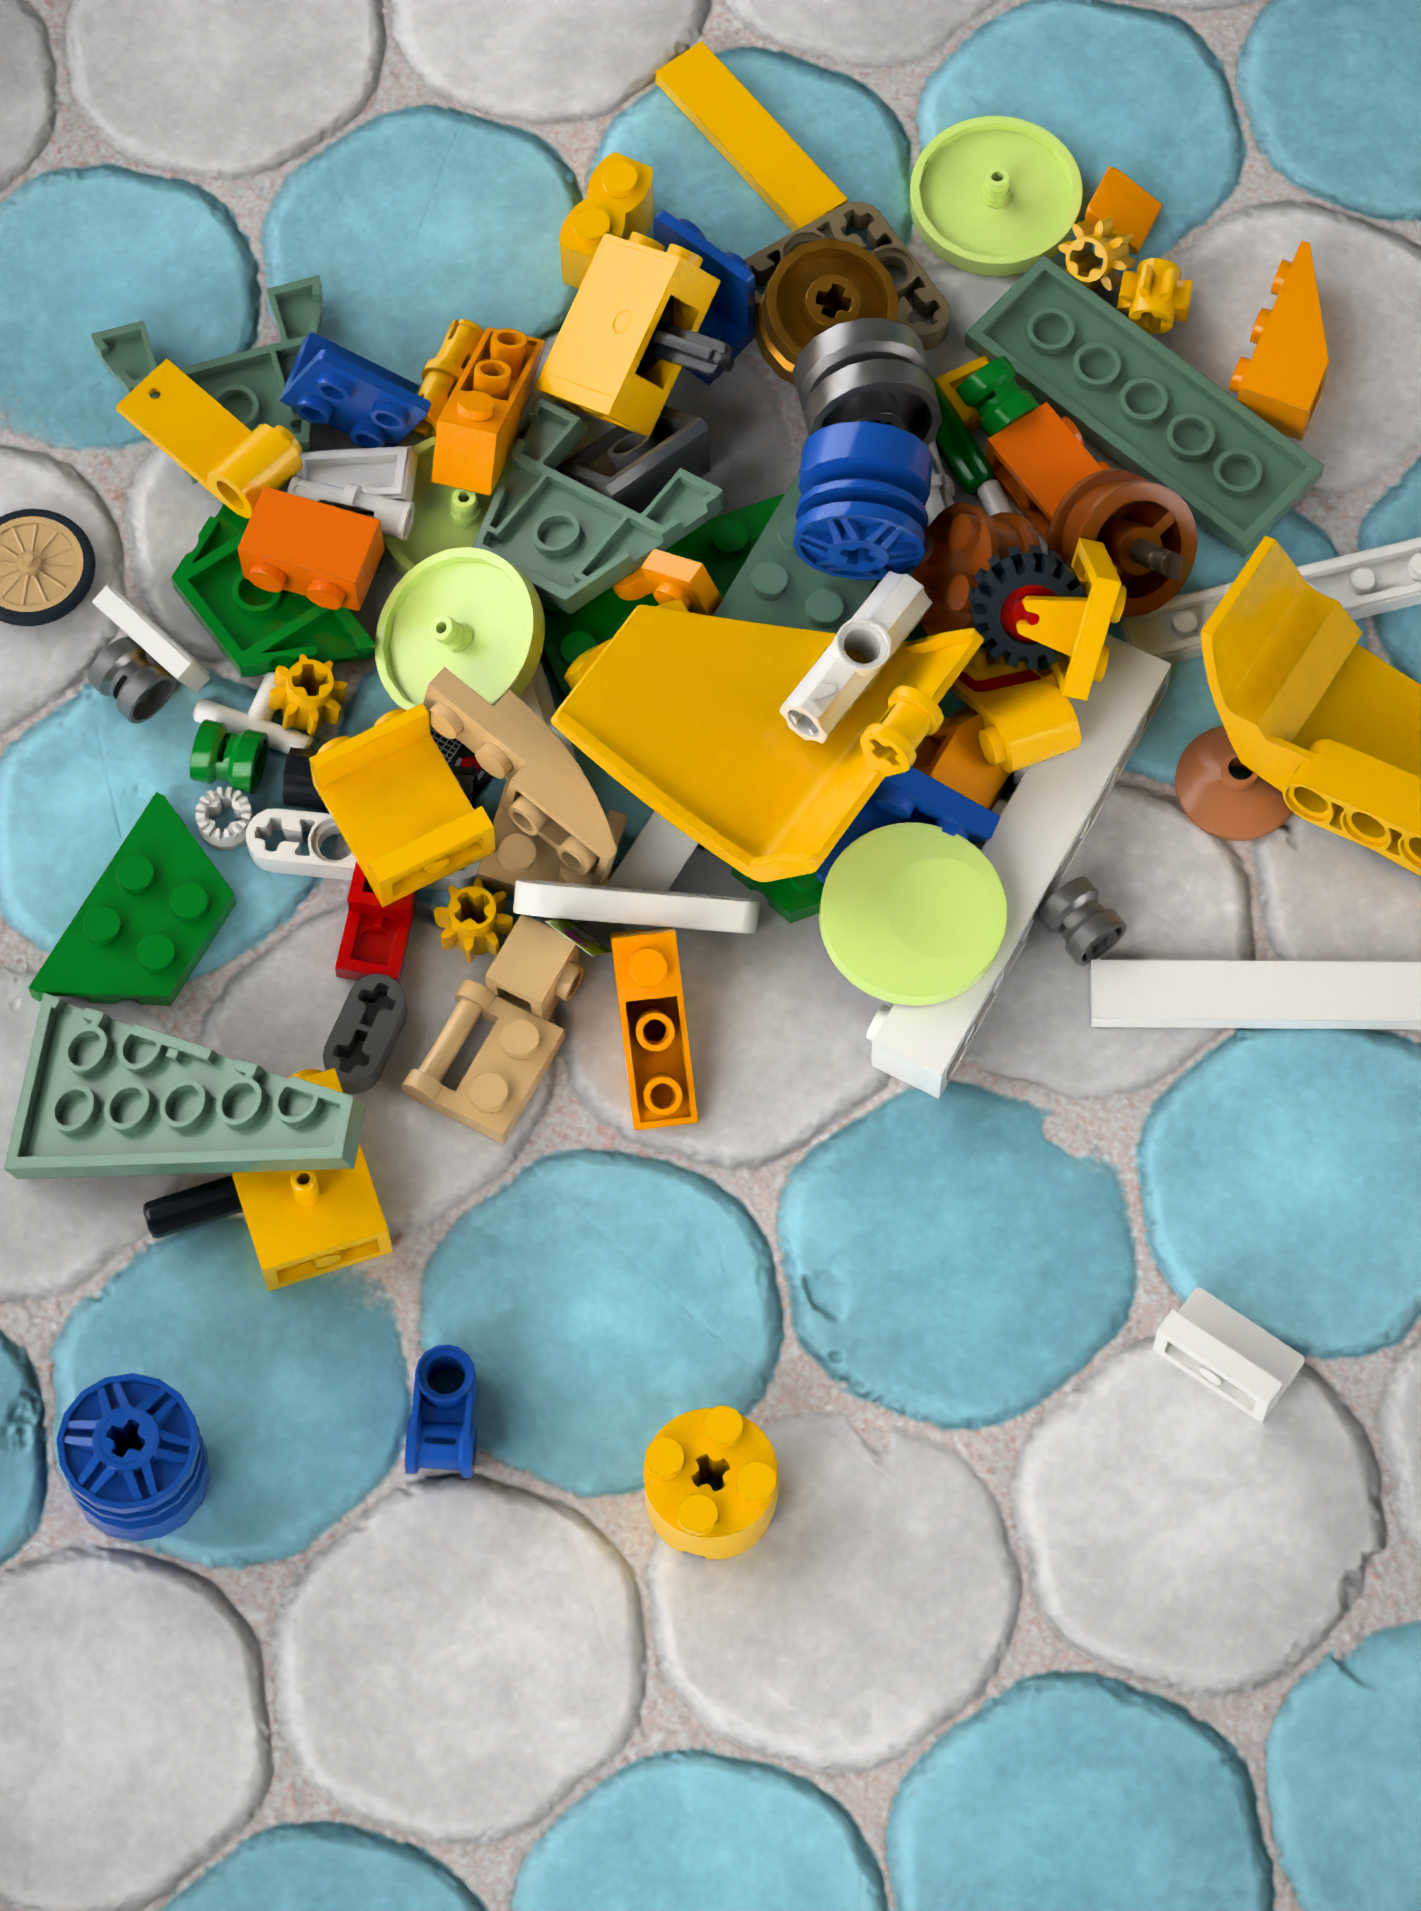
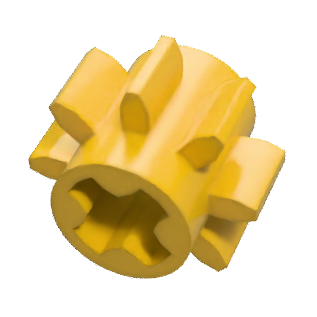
(1110, 246)
(1155, 295)
(310, 679)
(480, 906)

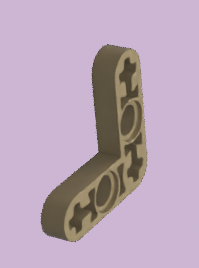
(885, 246)

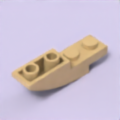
(546, 783)

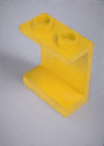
(400, 805)

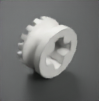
(212, 806)

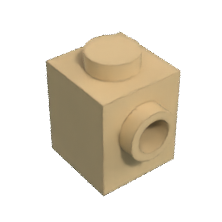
(535, 967)

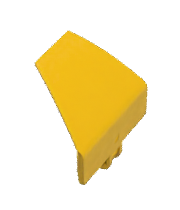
(695, 730)

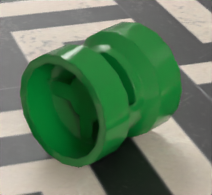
(996, 395)
(228, 756)

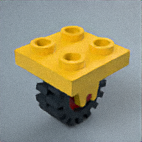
(1050, 610)

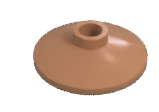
(1220, 802)

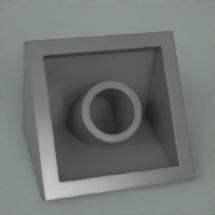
(637, 466)

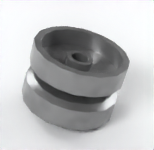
(867, 374)

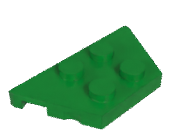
(255, 625)
(142, 919)

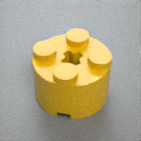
(717, 1446)

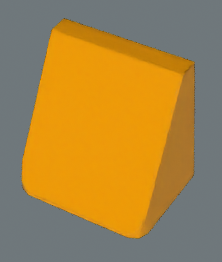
(1127, 204)

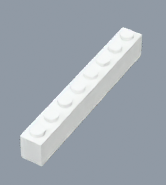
(1031, 854)

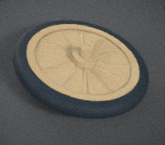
(43, 567)

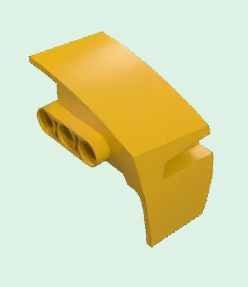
(1316, 707)

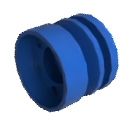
(863, 500)
(146, 1489)

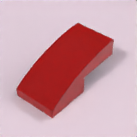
(374, 935)

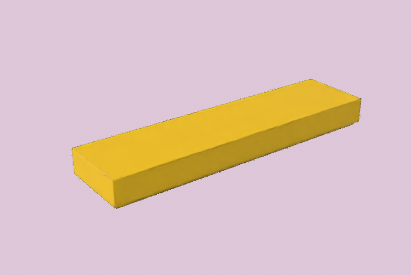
(748, 137)

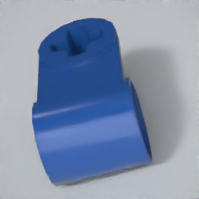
(443, 1425)

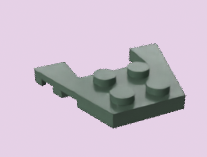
(242, 382)
(571, 536)

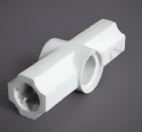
(838, 681)

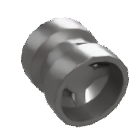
(131, 680)
(1084, 923)

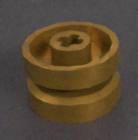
(815, 281)

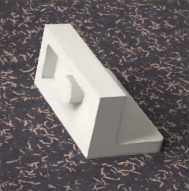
(1228, 1353)

